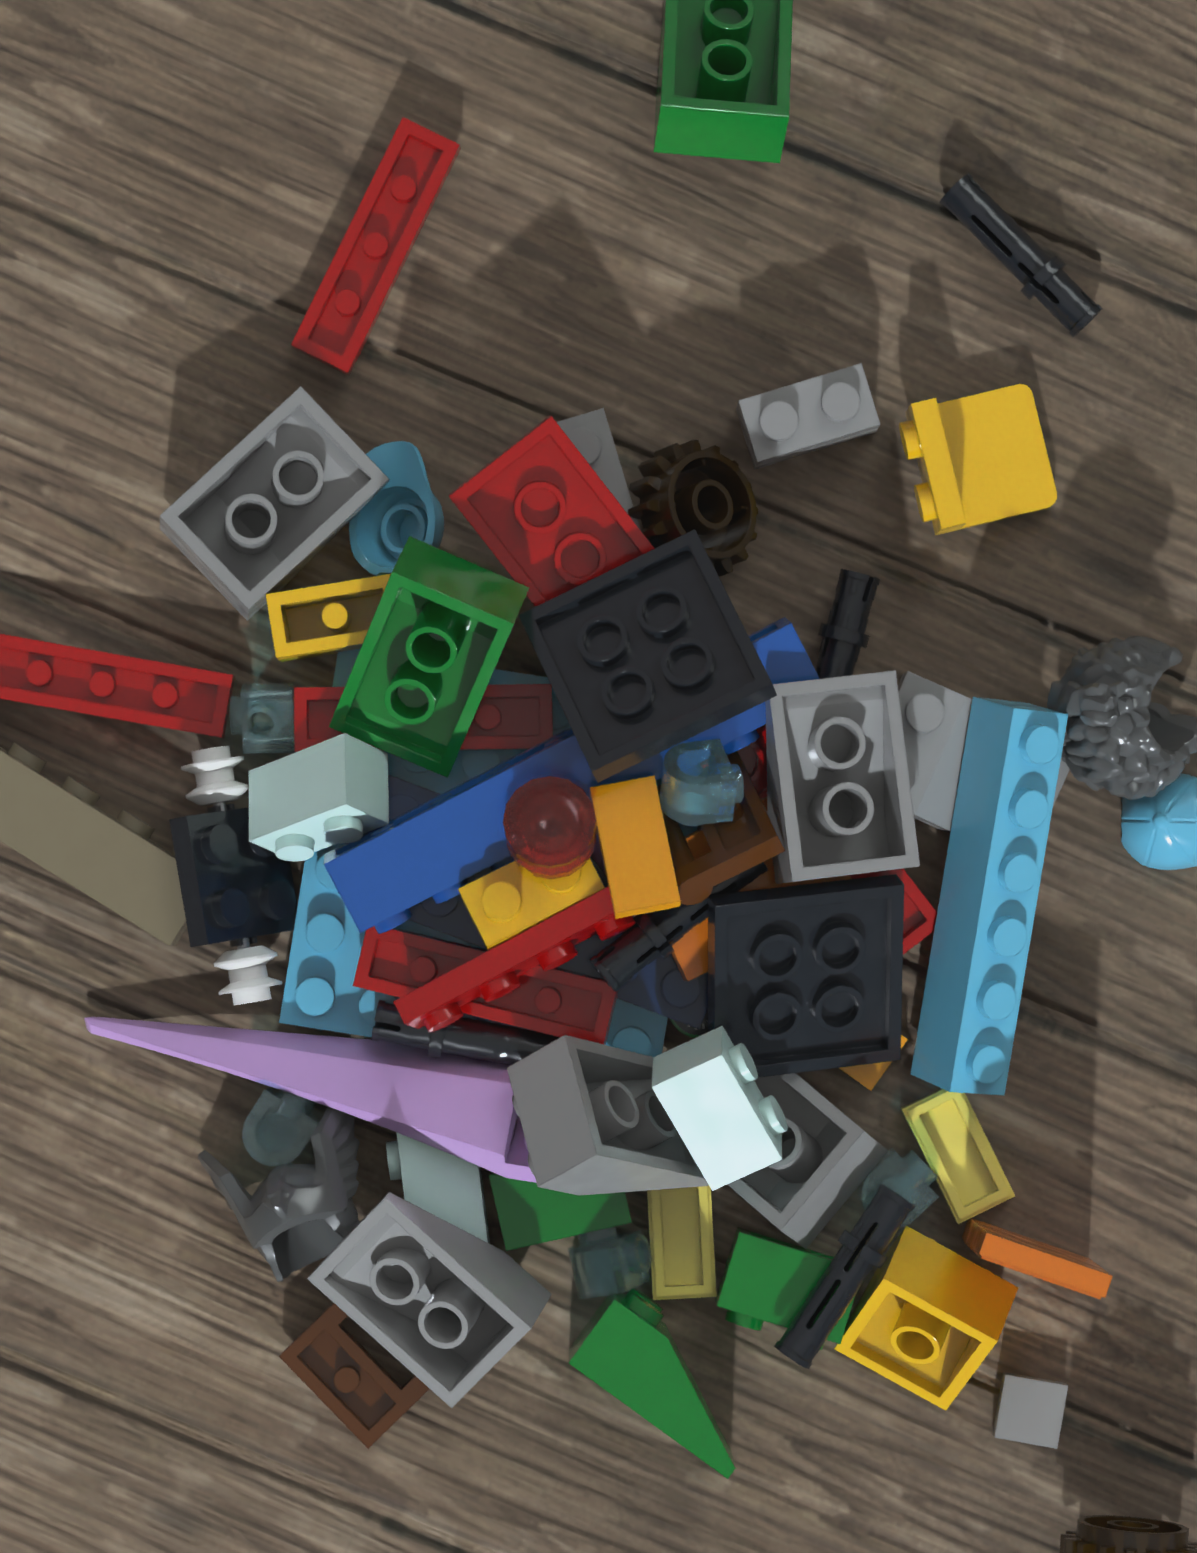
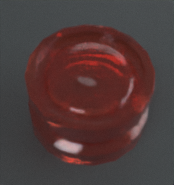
(550, 827)

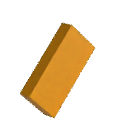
(635, 847)

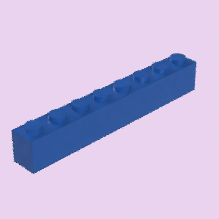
(463, 830)

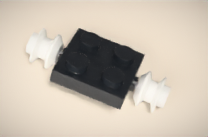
(228, 883)

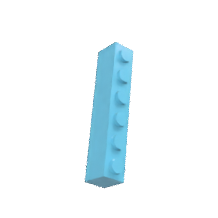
(988, 896)

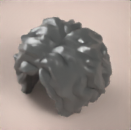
(1112, 728)

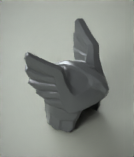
(298, 1208)

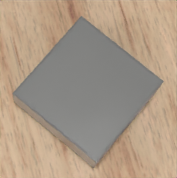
(1030, 1410)

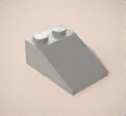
(272, 503)
(935, 739)
(839, 778)
(597, 1121)
(820, 1163)
(431, 1294)

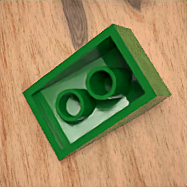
(724, 79)
(428, 656)
(639, 1363)

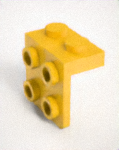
(978, 458)

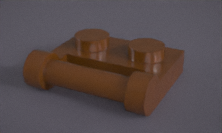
(733, 844)
(349, 1377)

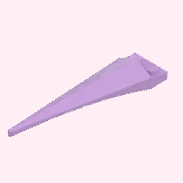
(441, 1101)

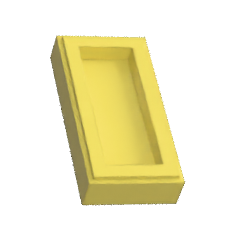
(958, 1153)
(681, 1243)

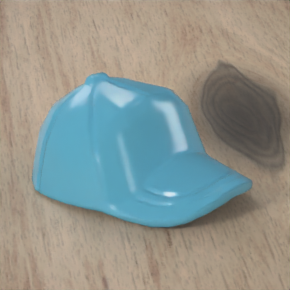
(397, 511)
(1163, 827)

